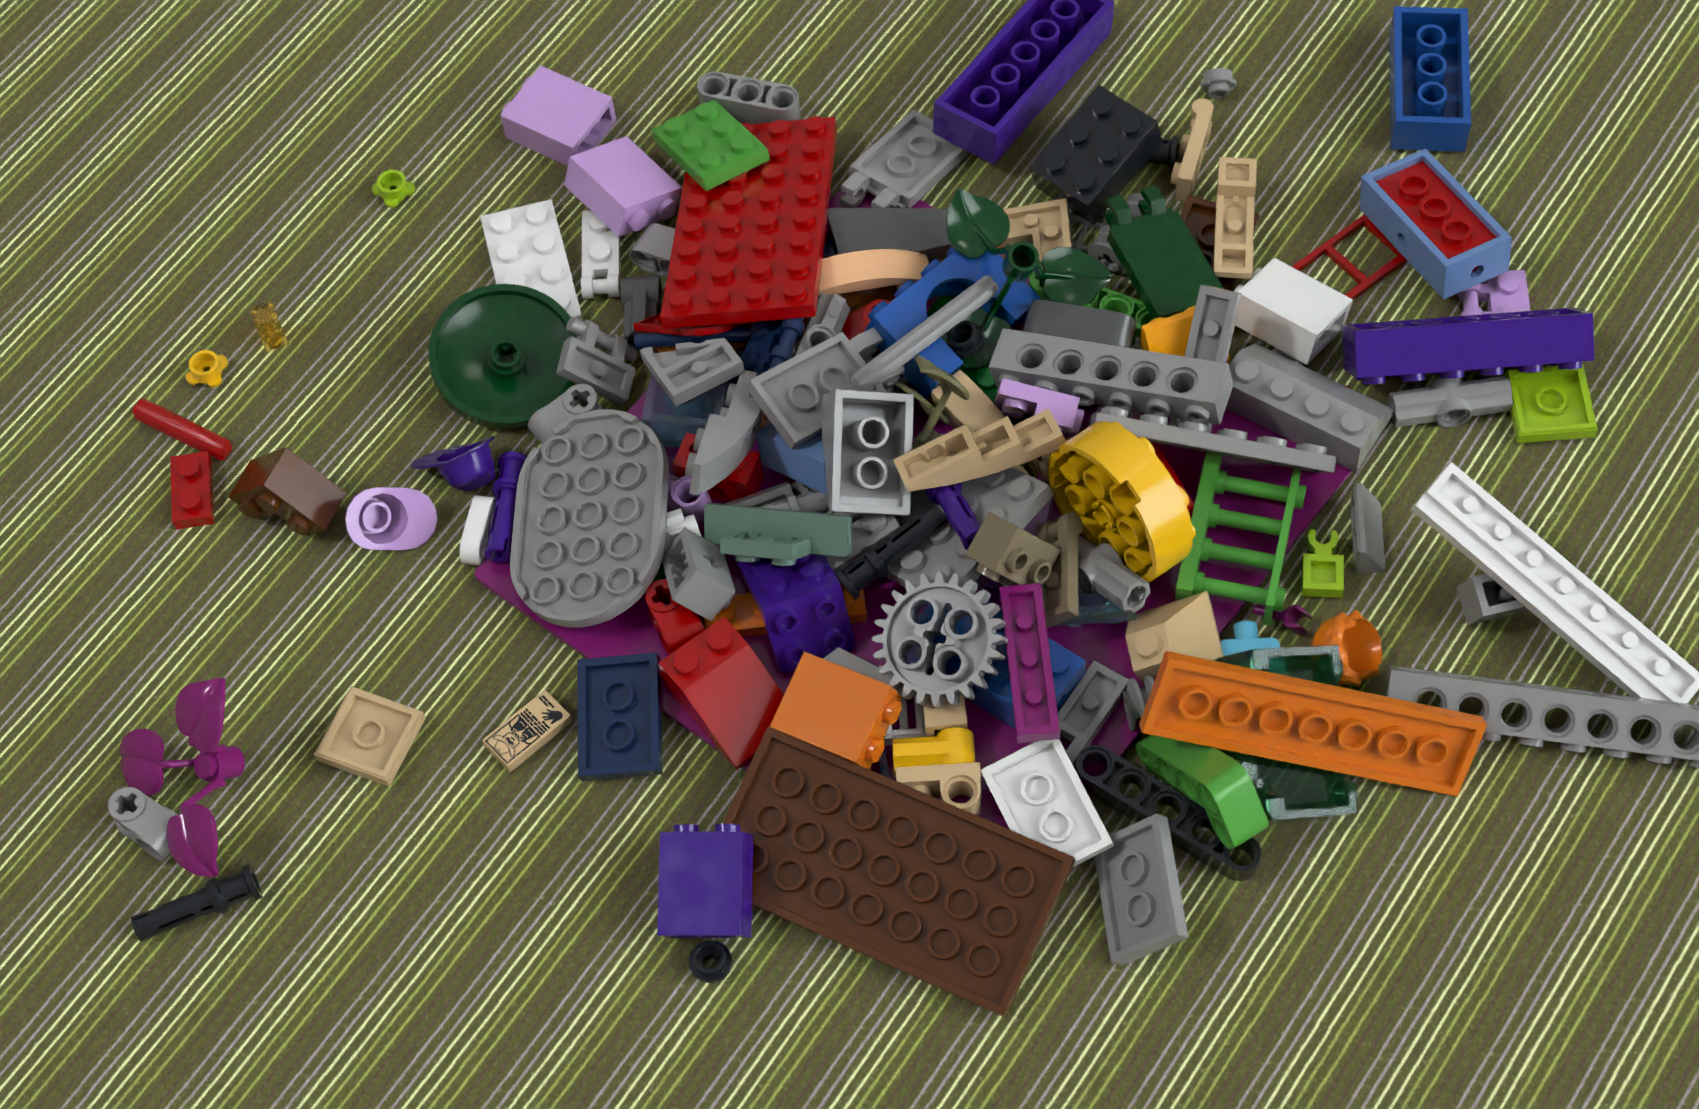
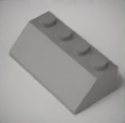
(1305, 405)

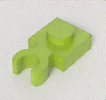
(1321, 569)

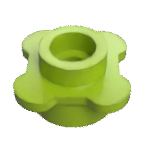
(393, 187)

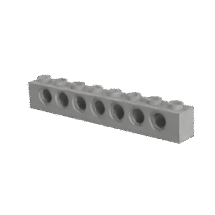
(1579, 705)

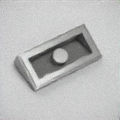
(1366, 531)

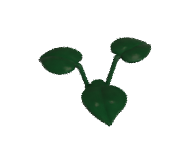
(981, 225)

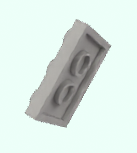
(1140, 891)

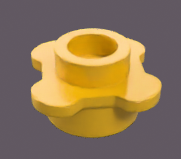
(206, 360)

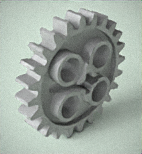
(904, 631)

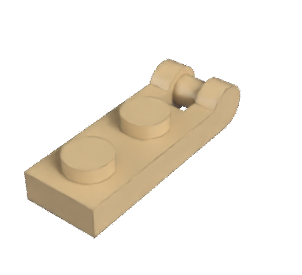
(1193, 149)

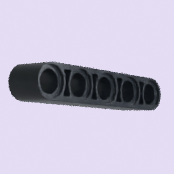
(1154, 795)

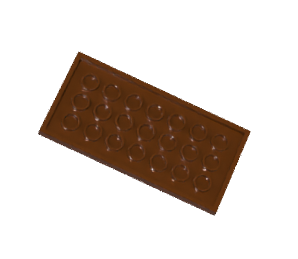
(896, 871)

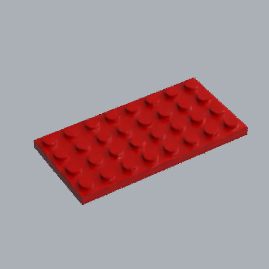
(757, 239)

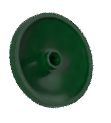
(499, 354)

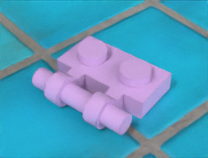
(1502, 293)

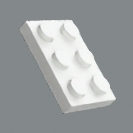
(1047, 800)

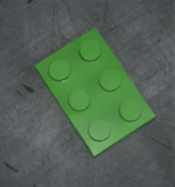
(710, 144)

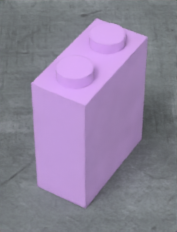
(557, 116)
(622, 186)

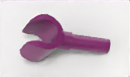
(1288, 616)

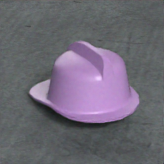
(390, 518)

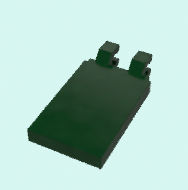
(1158, 254)

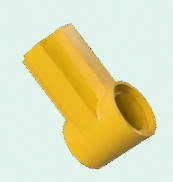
(948, 747)

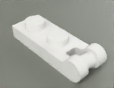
(599, 258)

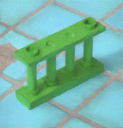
(1208, 514)

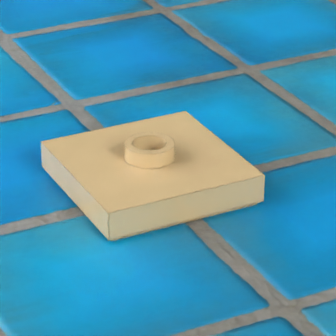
(370, 736)

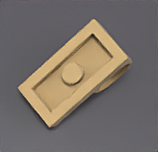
(946, 782)

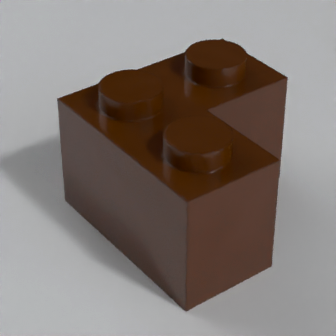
(290, 488)

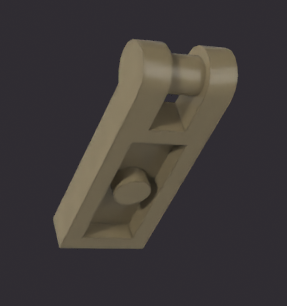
(1061, 587)

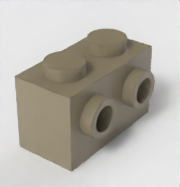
(1011, 553)

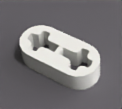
(477, 530)

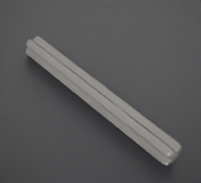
(924, 334)

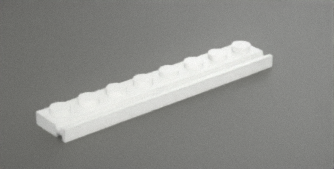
(1554, 589)

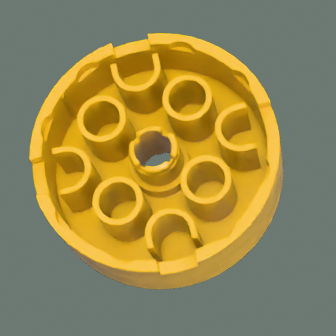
(1123, 497)

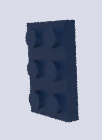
(619, 717)

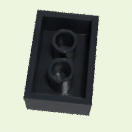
(1096, 153)

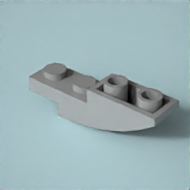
(725, 438)

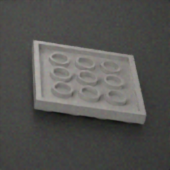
(1004, 493)

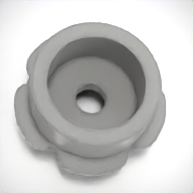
(1218, 83)

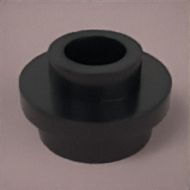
(966, 339)
(709, 950)

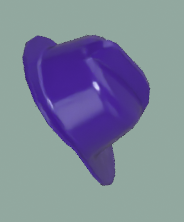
(462, 466)

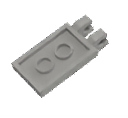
(901, 165)
(795, 389)

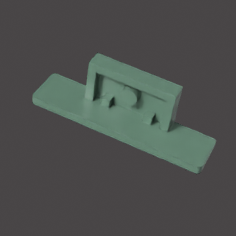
(776, 533)

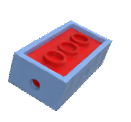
(1435, 223)

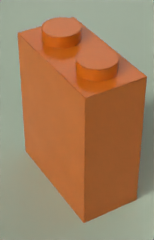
(838, 710)

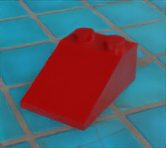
(723, 690)

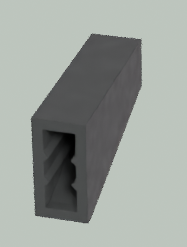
(890, 228)

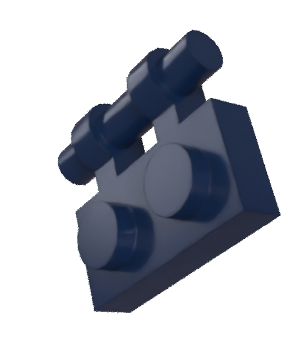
(770, 344)

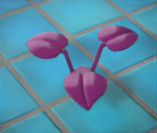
(199, 715)

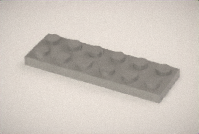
(1226, 442)

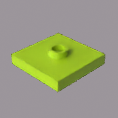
(1551, 405)

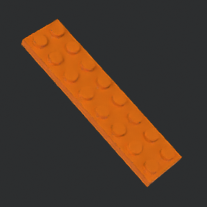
(1311, 724)

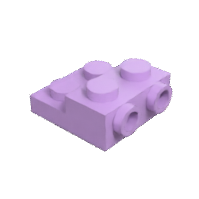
(1020, 399)

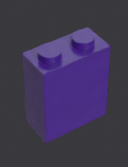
(705, 882)

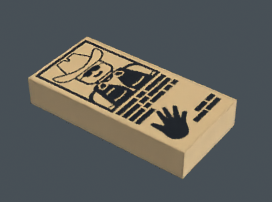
(527, 730)

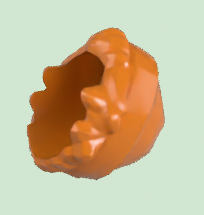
(1357, 643)

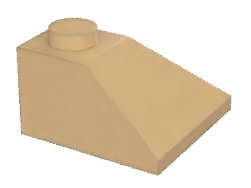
(1176, 627)

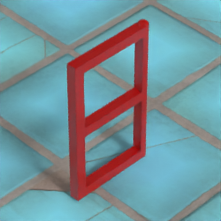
(1363, 282)

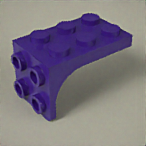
(799, 608)

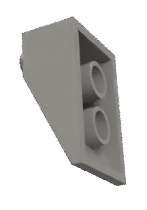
(859, 444)

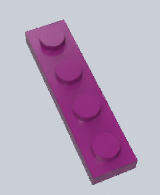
(1029, 663)

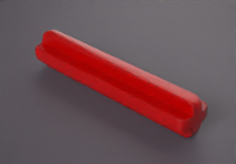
(182, 429)

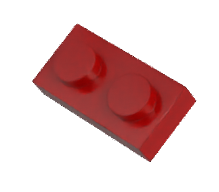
(192, 490)

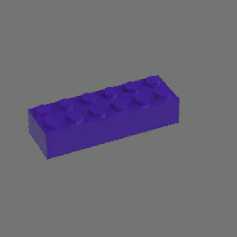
(1020, 73)
(1468, 343)

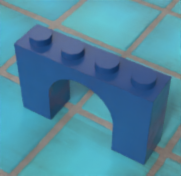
(941, 279)

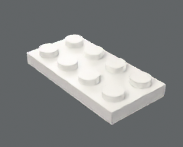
(530, 252)

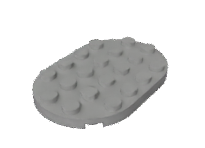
(590, 519)

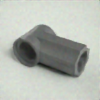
(640, 300)

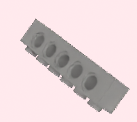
(1129, 368)

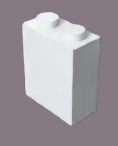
(1291, 310)

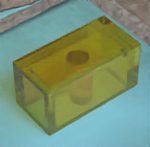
(268, 325)

